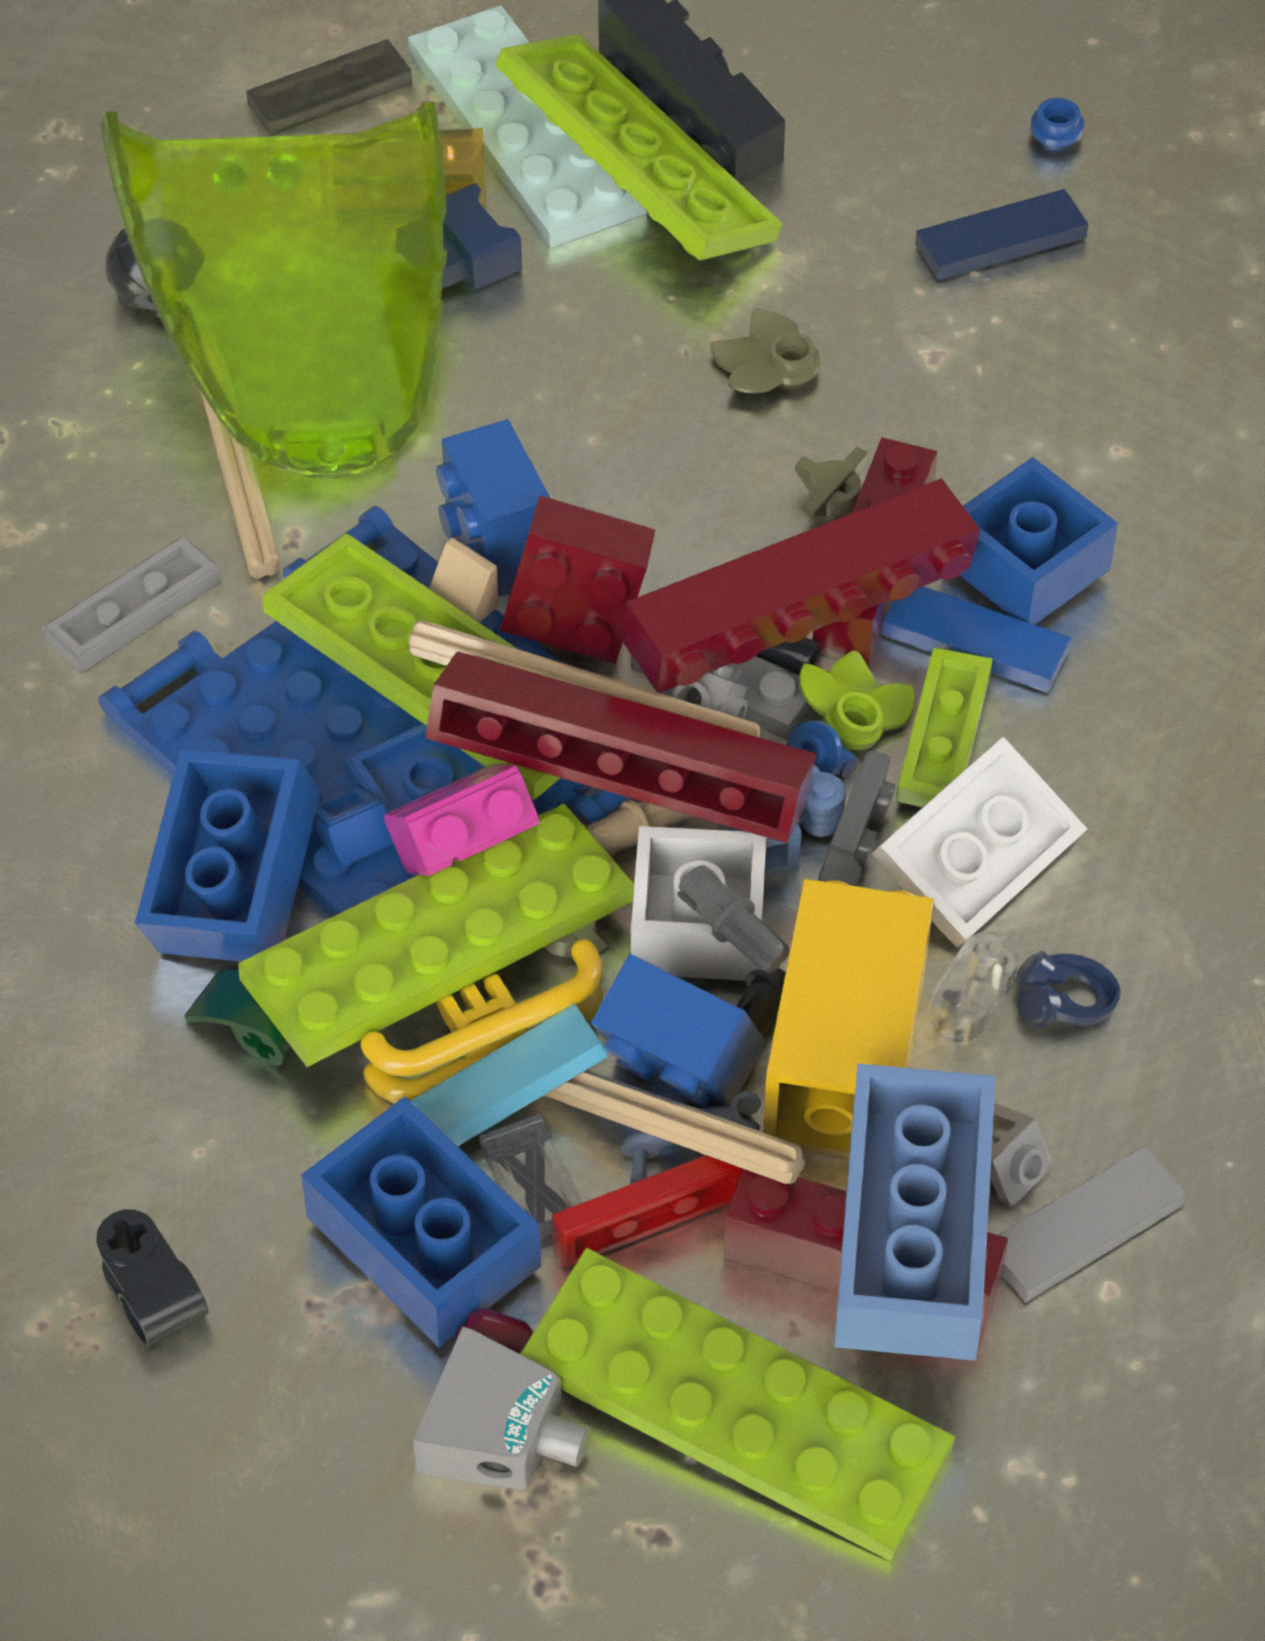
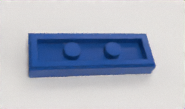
(945, 622)

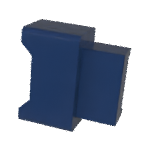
(475, 243)

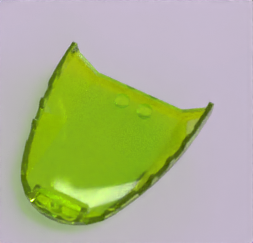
(296, 280)

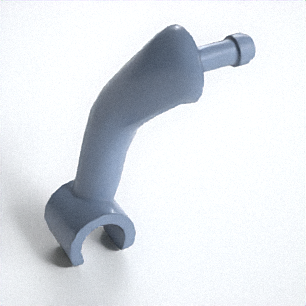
(646, 1146)

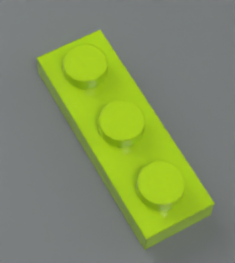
(944, 725)

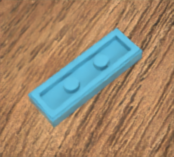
(512, 1076)

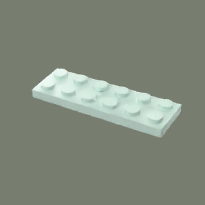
(534, 159)

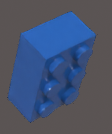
(228, 855)
(421, 1220)

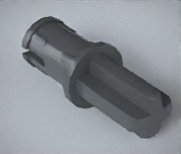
(732, 919)

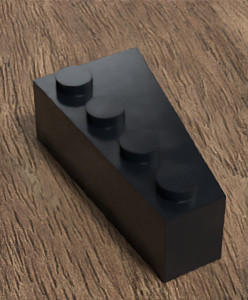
(692, 84)

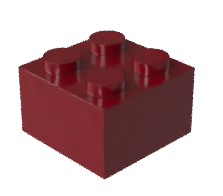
(577, 579)

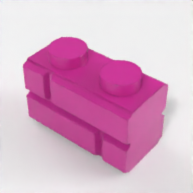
(461, 819)

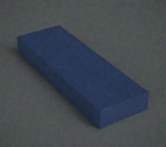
(1001, 234)

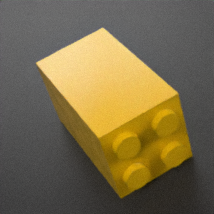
(843, 1003)

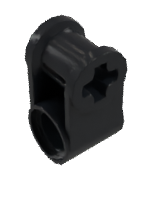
(150, 1282)

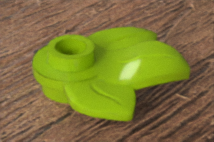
(854, 702)

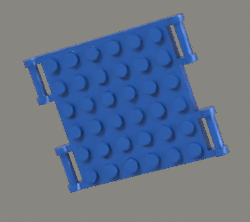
(299, 704)

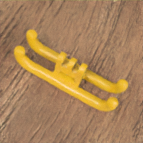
(479, 1028)

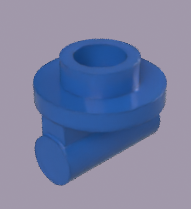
(824, 741)

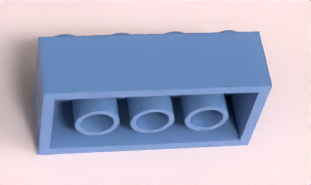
(916, 1212)

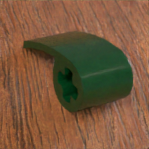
(231, 1004)

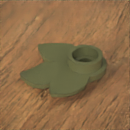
(769, 356)

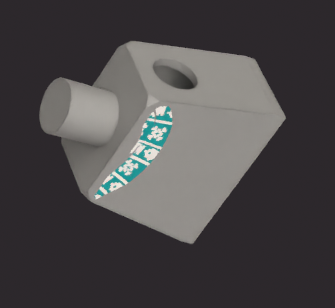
(494, 1418)

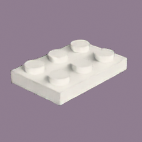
(980, 841)

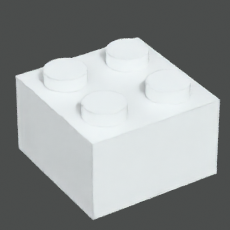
(669, 930)

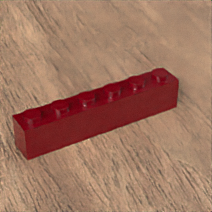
(799, 585)
(620, 746)

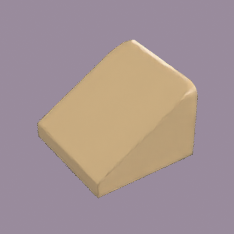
(466, 580)

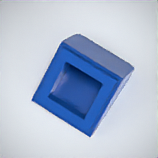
(352, 825)

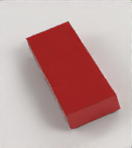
(643, 1208)

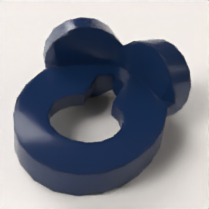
(1040, 1002)

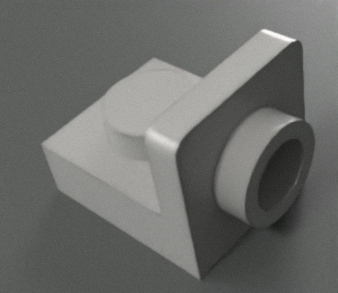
(1017, 1154)

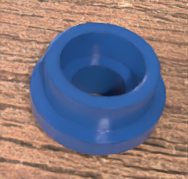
(1057, 122)

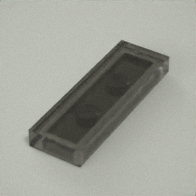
(329, 87)

